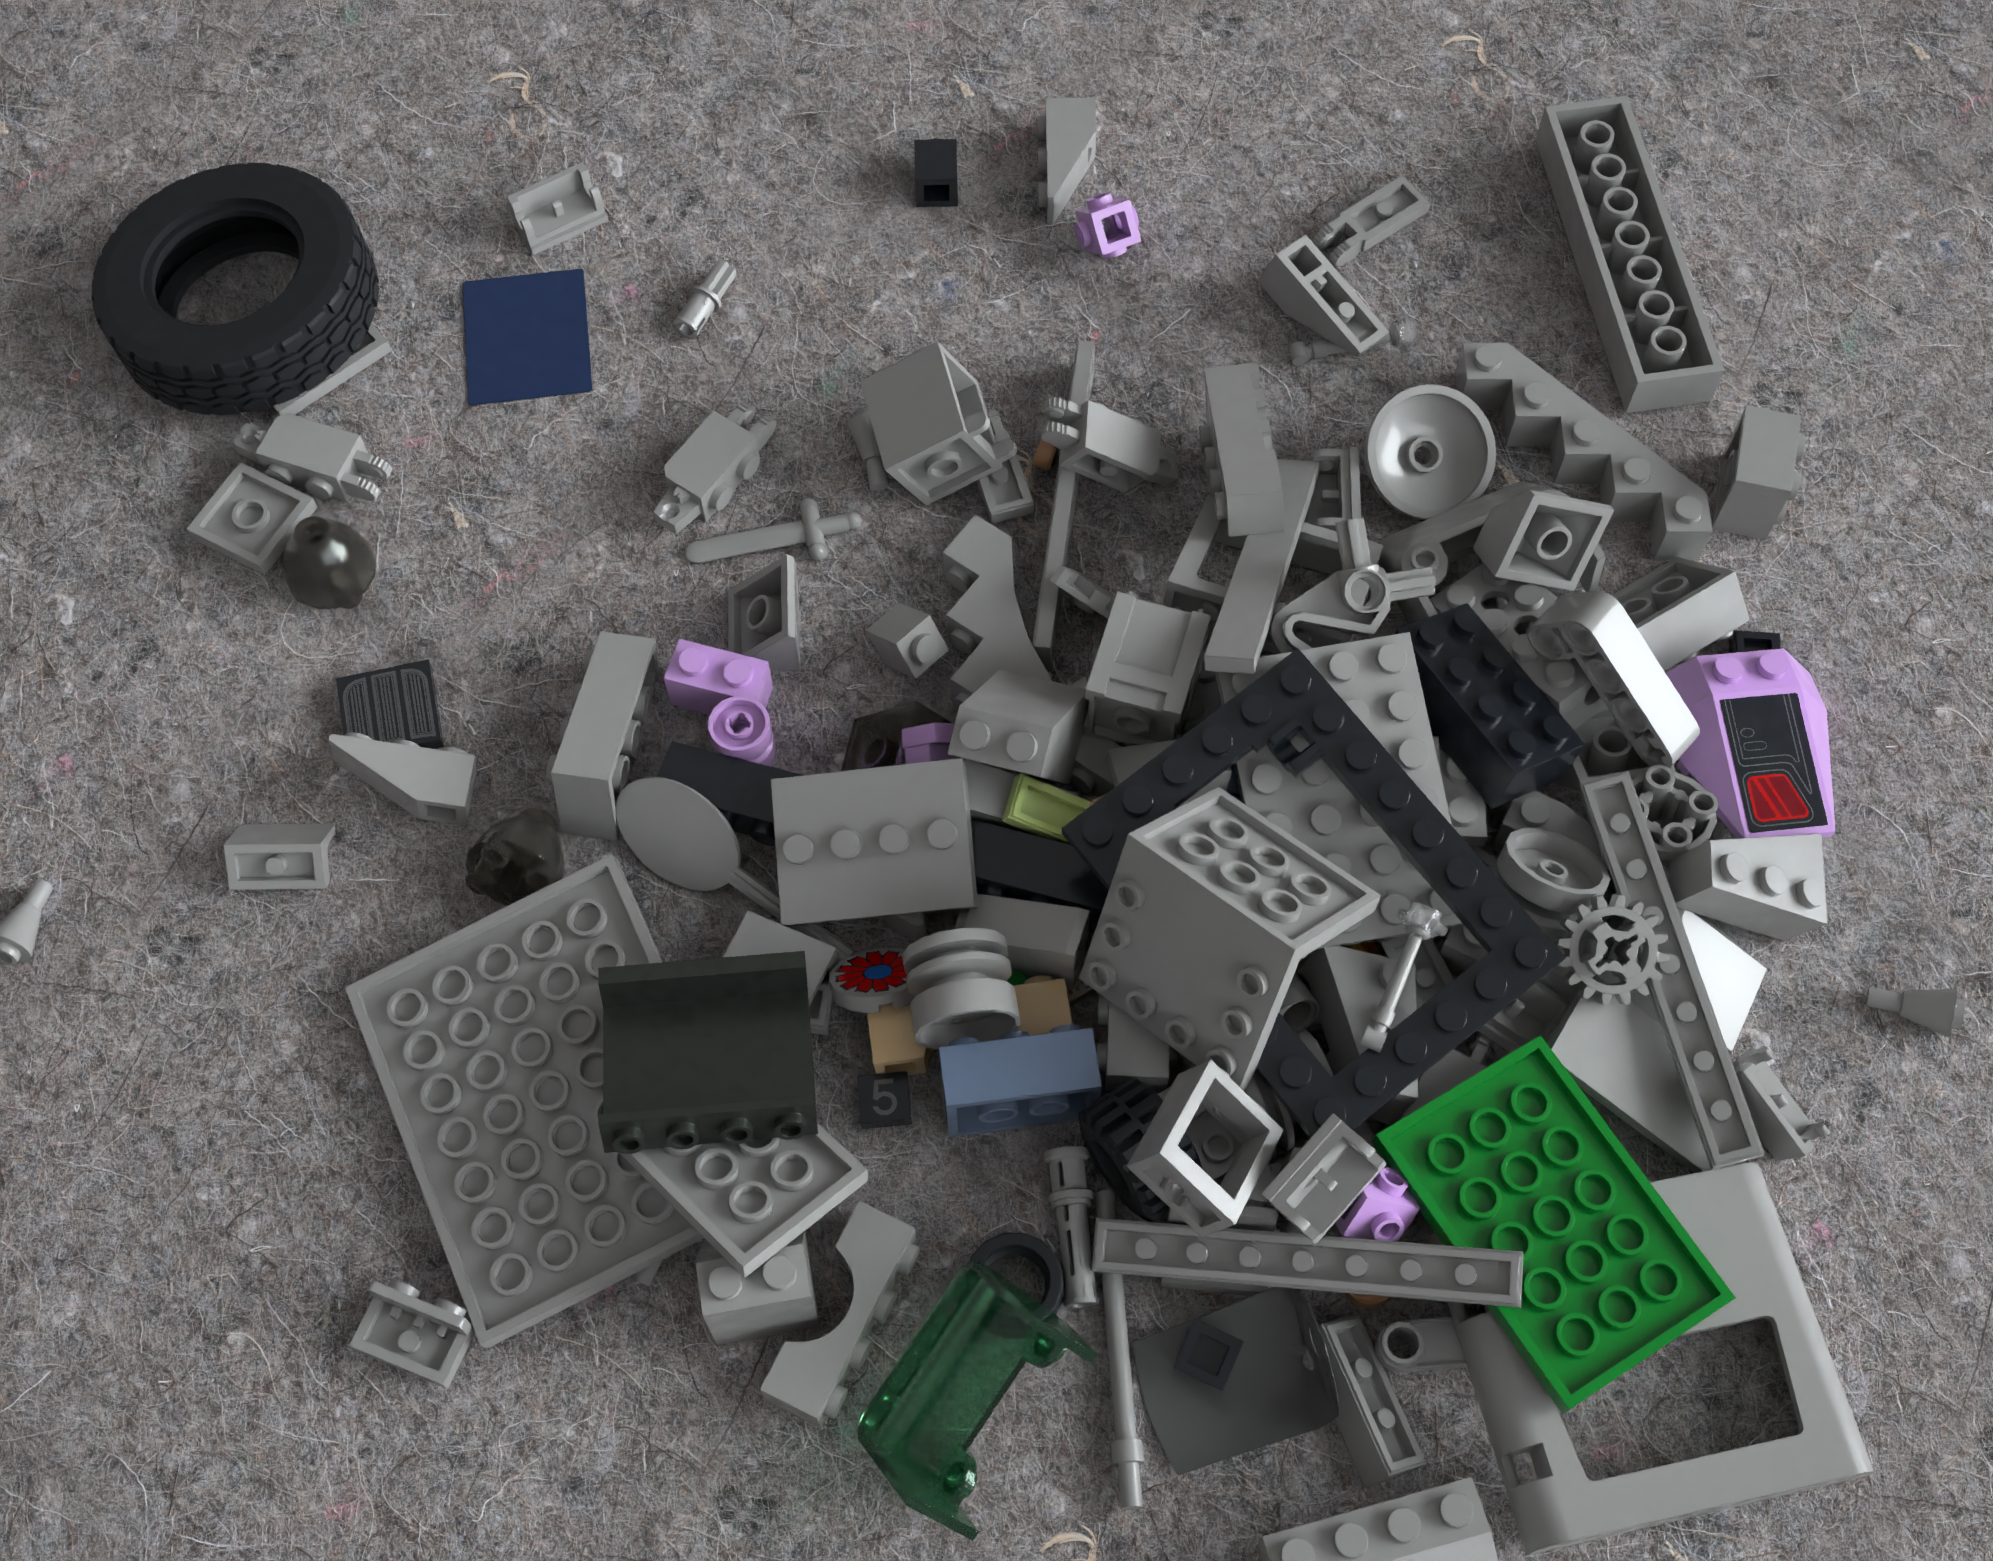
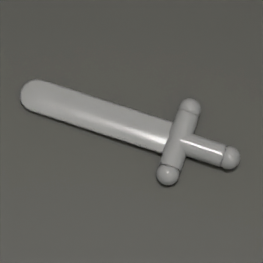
(809, 530)

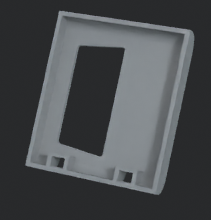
(1743, 1239)

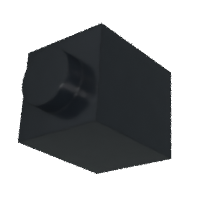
(936, 173)

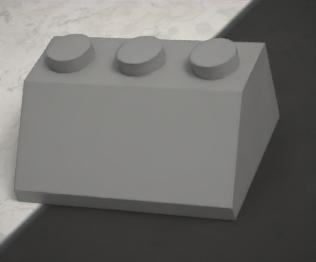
(1684, 608)

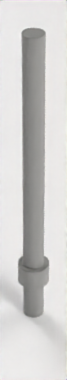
(1126, 1449)

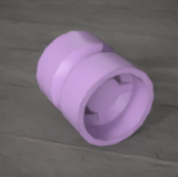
(742, 730)

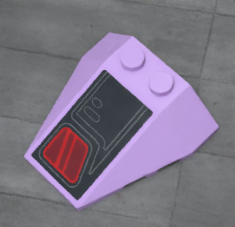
(1759, 742)

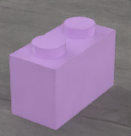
(706, 675)

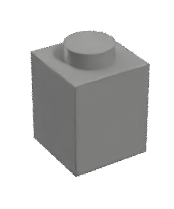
(907, 640)

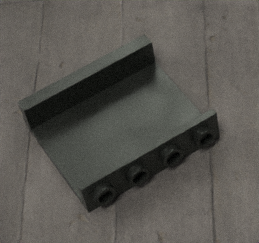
(706, 1052)

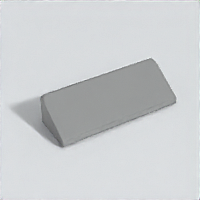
(1368, 1407)

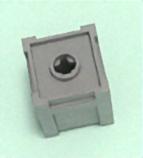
(1145, 672)

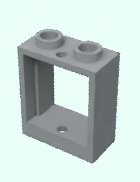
(1165, 1165)

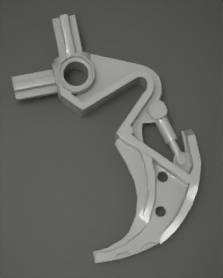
(1331, 603)

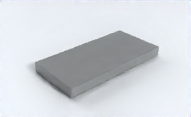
(1627, 1067)

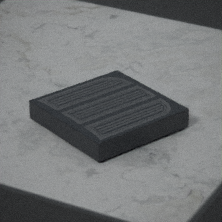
(392, 704)

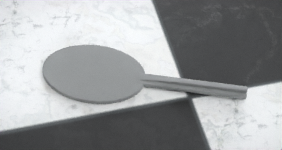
(694, 845)

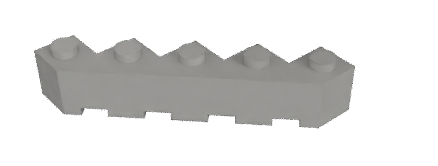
(1587, 448)

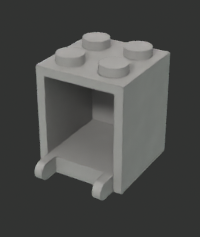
(932, 424)

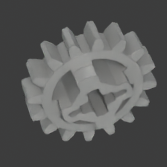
(1625, 966)

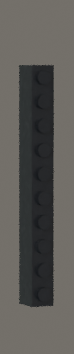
(1004, 859)

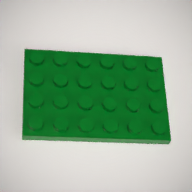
(1538, 1171)

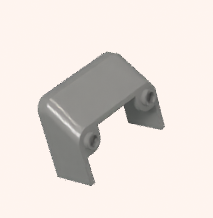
(1453, 537)

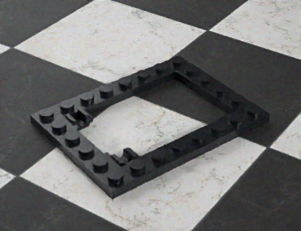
(1270, 713)

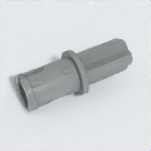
(705, 299)

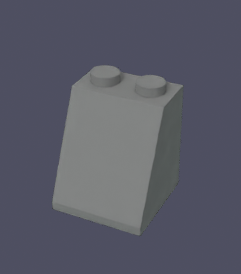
(1022, 725)
(766, 1303)

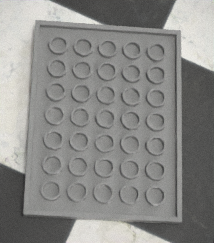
(499, 1095)

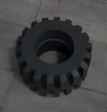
(1112, 1134)

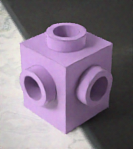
(1119, 228)
(1380, 1210)

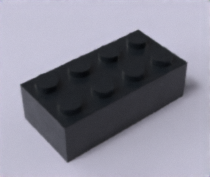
(1488, 708)

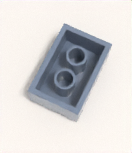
(1018, 1080)

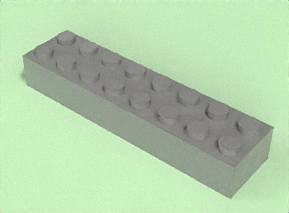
(1628, 255)

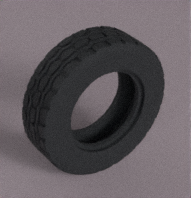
(265, 354)

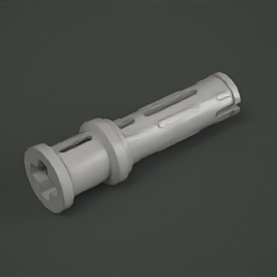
(1070, 1201)

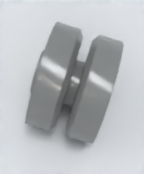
(1550, 876)

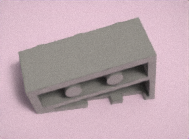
(1755, 883)
(1347, 990)

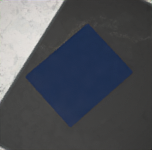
(526, 337)

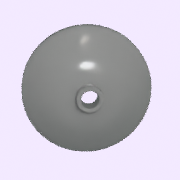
(1455, 445)

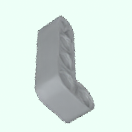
(1621, 669)

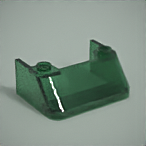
(951, 1385)

